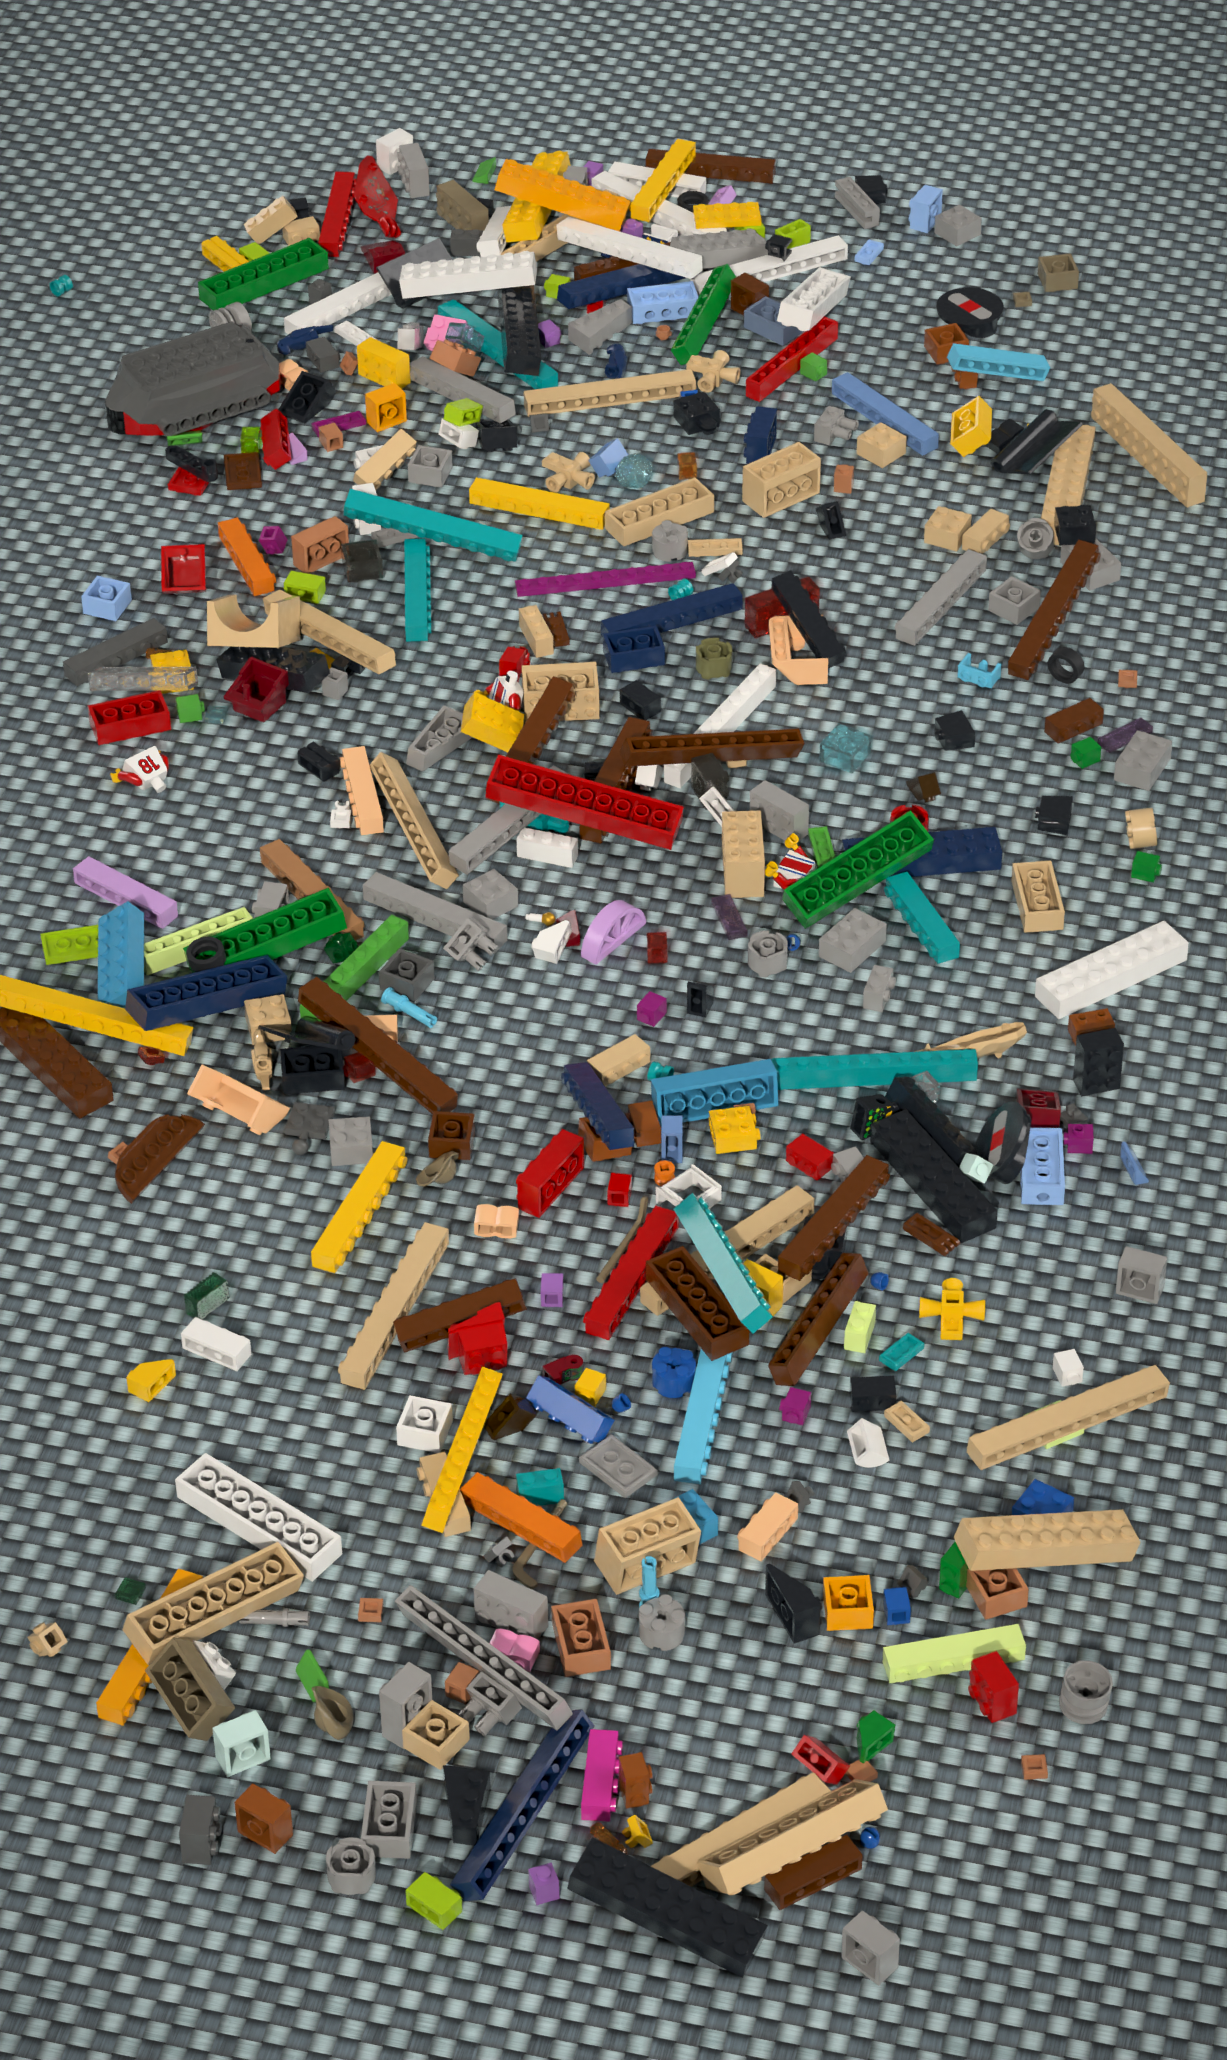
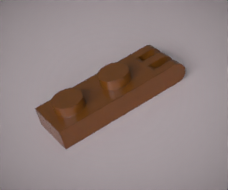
(557, 628)
(930, 1234)

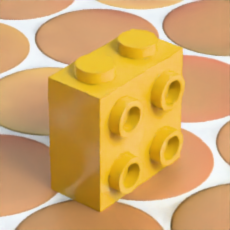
(733, 1129)

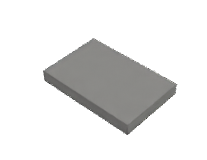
(618, 1466)

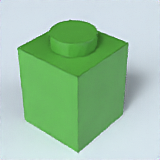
(813, 366)
(189, 708)

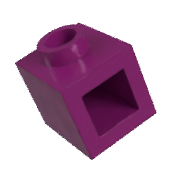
(273, 539)
(651, 1008)
(1079, 1138)
(795, 1406)

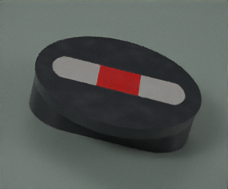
(972, 309)
(1005, 1141)

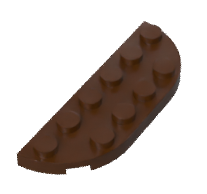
(153, 1152)

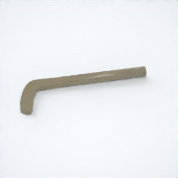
(624, 1244)
(518, 1566)

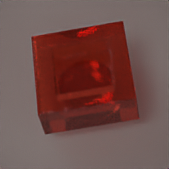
(151, 1055)

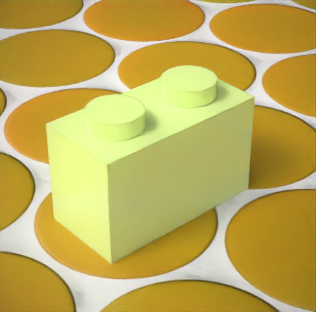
(860, 1327)

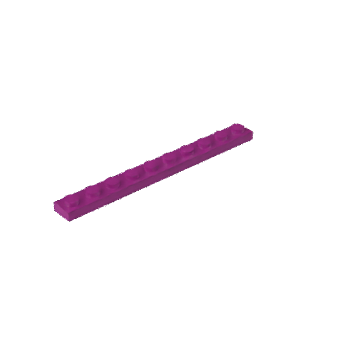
(605, 579)

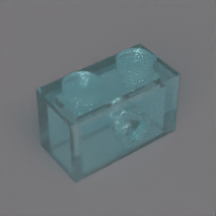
(465, 335)

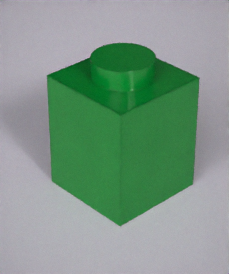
(1085, 752)
(1146, 866)

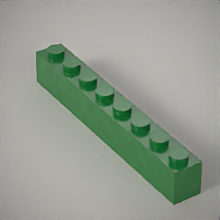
(703, 314)

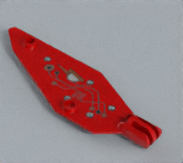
(376, 197)

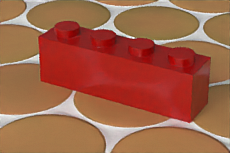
(275, 439)

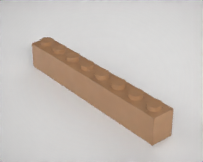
(302, 881)

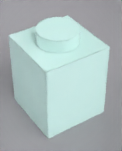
(975, 1168)

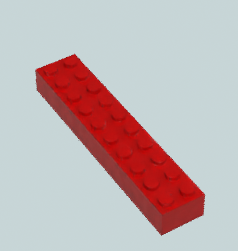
(584, 802)

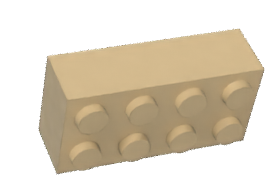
(1037, 896)

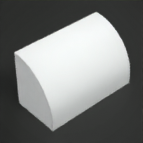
(867, 1444)

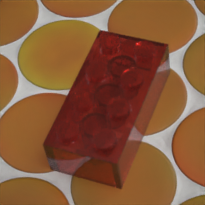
(765, 605)

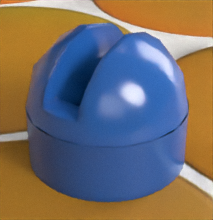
(797, 942)
(879, 1280)
(621, 1403)
(867, 1837)

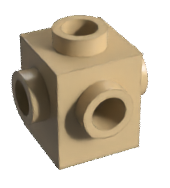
(47, 1639)

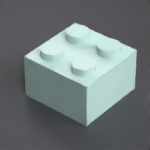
(241, 1743)

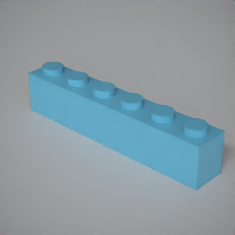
(998, 362)

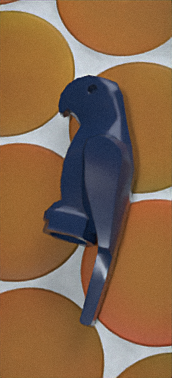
(298, 338)
(617, 361)

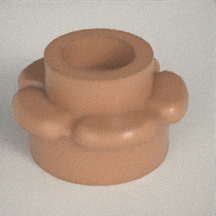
(663, 332)

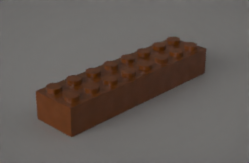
(615, 773)
(55, 1062)

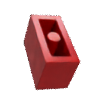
(809, 1156)
(820, 1759)

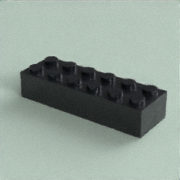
(303, 667)

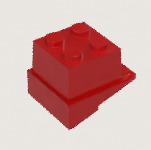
(183, 569)
(480, 1341)

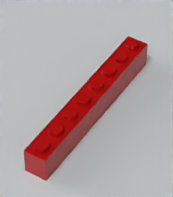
(337, 213)
(788, 360)
(630, 1274)

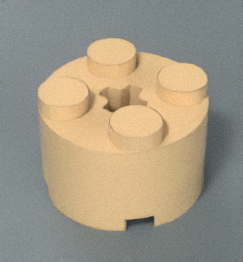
(1141, 828)

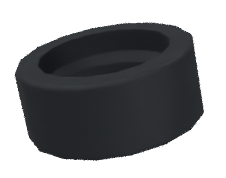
(691, 197)
(1072, 658)
(205, 944)

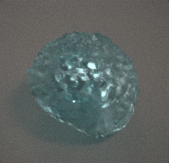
(634, 471)

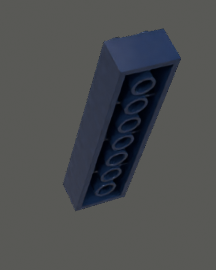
(953, 852)
(204, 992)

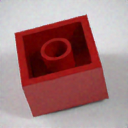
(993, 1687)

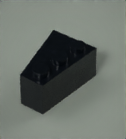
(466, 1800)

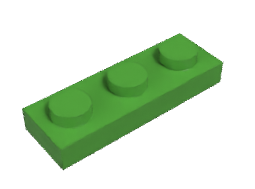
(821, 845)

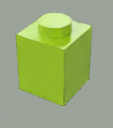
(552, 284)

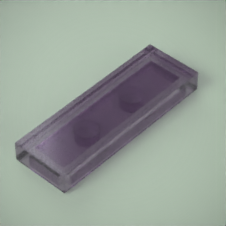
(1123, 735)
(729, 917)

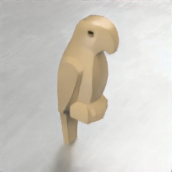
(262, 1059)

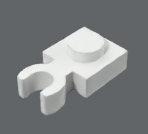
(340, 816)

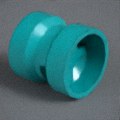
(62, 284)
(681, 589)
(656, 1070)

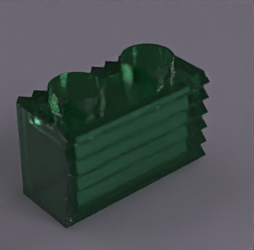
(206, 1296)

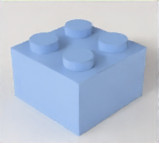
(925, 207)
(106, 598)

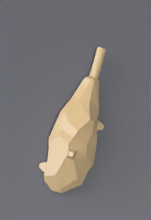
(986, 1041)

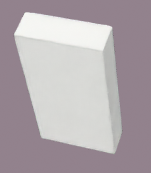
(719, 564)

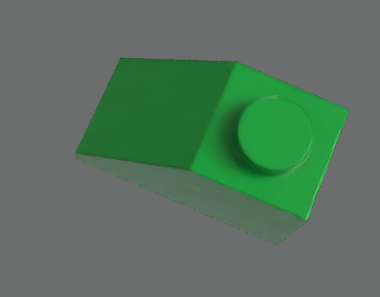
(873, 1735)

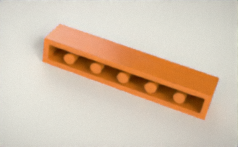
(246, 556)
(521, 1517)

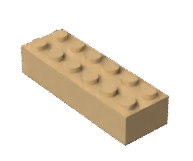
(676, 503)

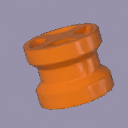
(664, 1172)

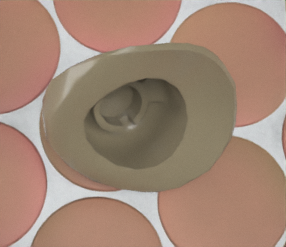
(439, 1171)
(332, 1712)

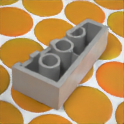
(599, 325)
(437, 739)

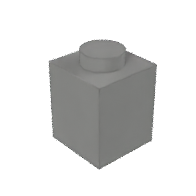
(335, 684)

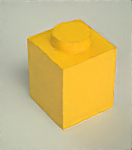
(591, 1386)

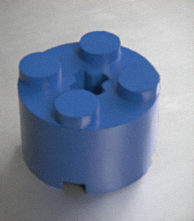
(673, 1372)

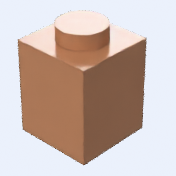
(330, 437)
(843, 479)
(458, 1682)

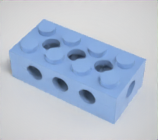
(661, 297)
(1048, 1189)

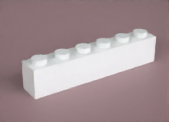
(638, 176)
(493, 236)

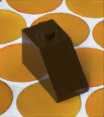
(924, 787)
(510, 1417)

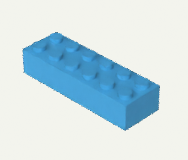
(120, 953)
(714, 1089)

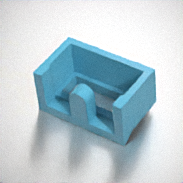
(978, 675)

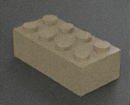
(460, 207)
(189, 1689)

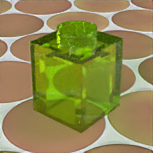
(250, 439)

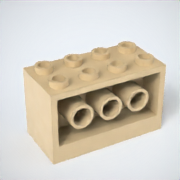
(781, 479)
(586, 688)
(743, 854)
(659, 1532)

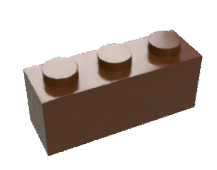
(1074, 720)

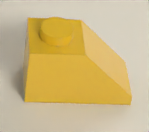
(150, 1378)

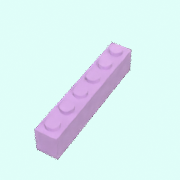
(121, 888)

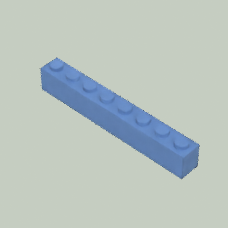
(880, 409)

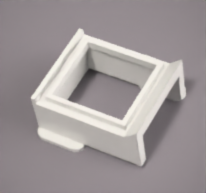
(692, 1176)

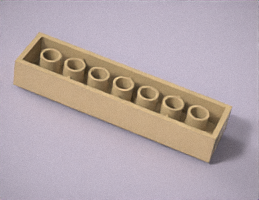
(1046, 1540)
(214, 1601)
(792, 1837)

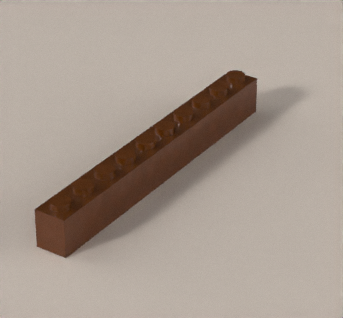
(1053, 610)
(724, 746)
(378, 1047)

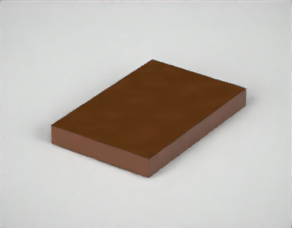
(242, 471)

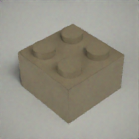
(1058, 272)

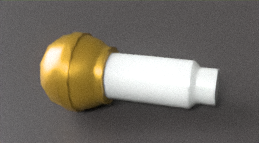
(547, 918)

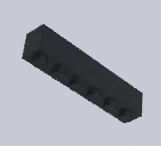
(807, 618)
(933, 1121)

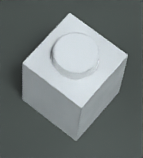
(1068, 1367)

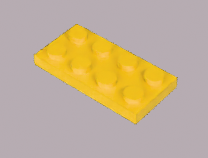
(726, 215)

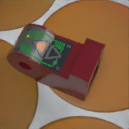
(564, 1369)

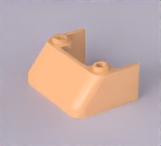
(783, 639)
(237, 1099)

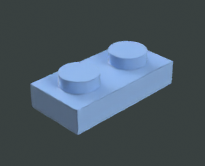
(869, 252)

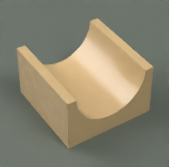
(232, 628)

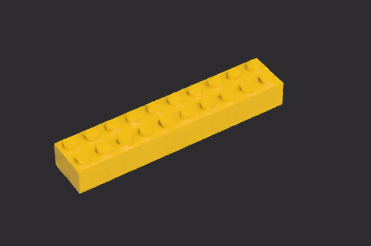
(528, 219)

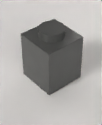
(319, 290)

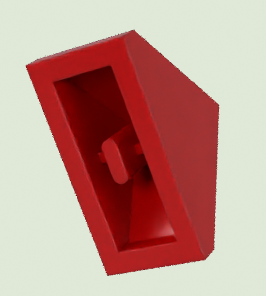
(511, 661)

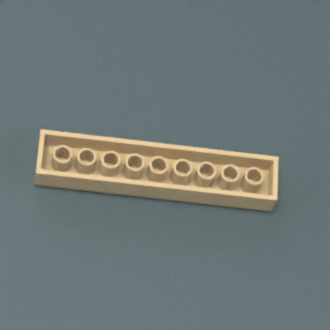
(1149, 445)
(1069, 474)

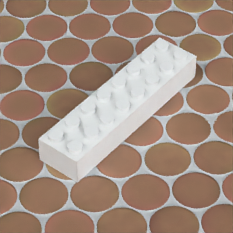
(468, 274)
(813, 299)
(1111, 969)
(257, 1515)

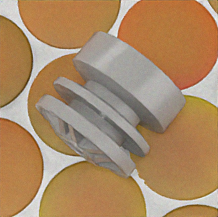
(233, 312)
(1085, 1692)

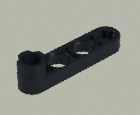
(207, 468)

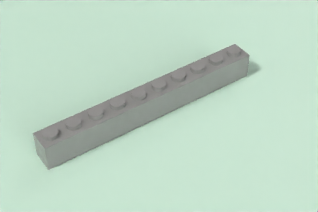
(483, 1657)

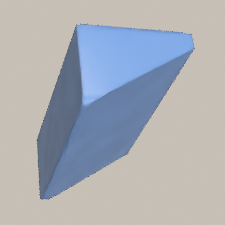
(1132, 1165)

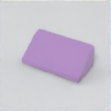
(723, 195)
(298, 451)

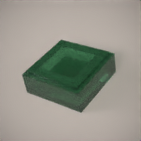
(130, 1591)

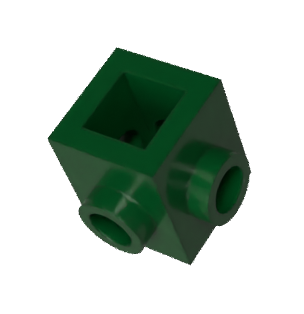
(340, 947)

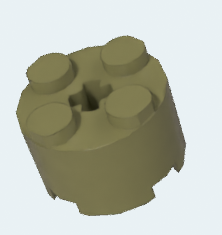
(713, 658)

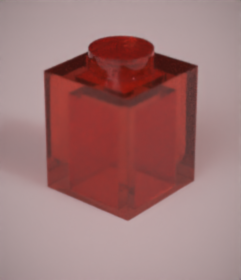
(657, 947)
(358, 1067)

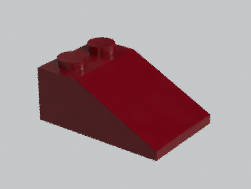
(381, 253)
(1041, 1106)

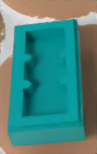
(901, 1351)

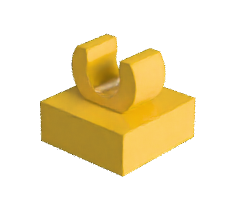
(639, 1833)

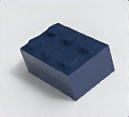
(760, 434)
(633, 649)

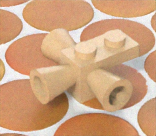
(713, 370)
(568, 471)

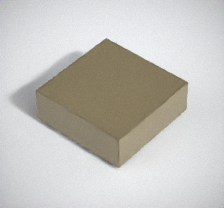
(1022, 299)

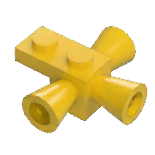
(952, 1309)

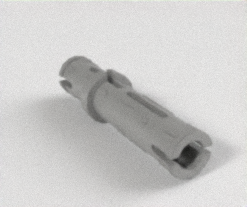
(277, 1617)

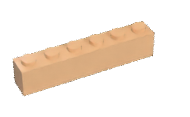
(362, 790)

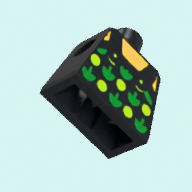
(869, 1110)

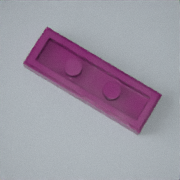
(343, 422)

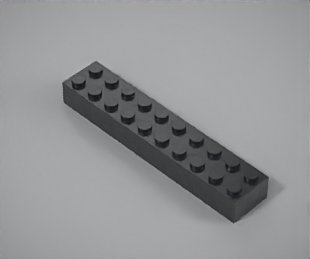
(519, 330)

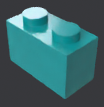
(541, 1486)

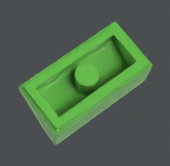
(485, 171)
(185, 438)
(311, 1673)

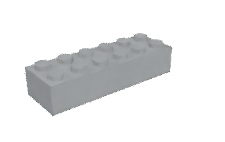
(723, 247)

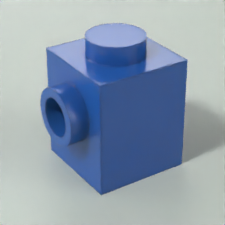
(896, 1606)

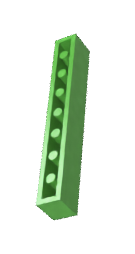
(366, 959)

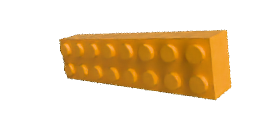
(562, 195)

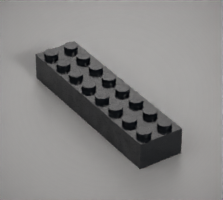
(933, 1176)
(667, 1907)

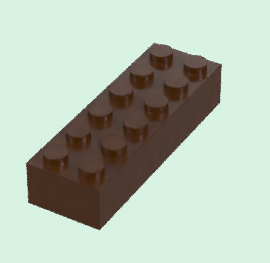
(697, 1303)

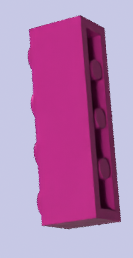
(600, 1775)

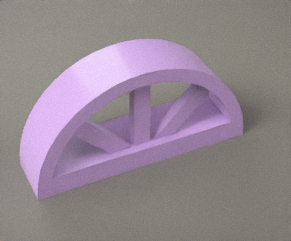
(610, 929)

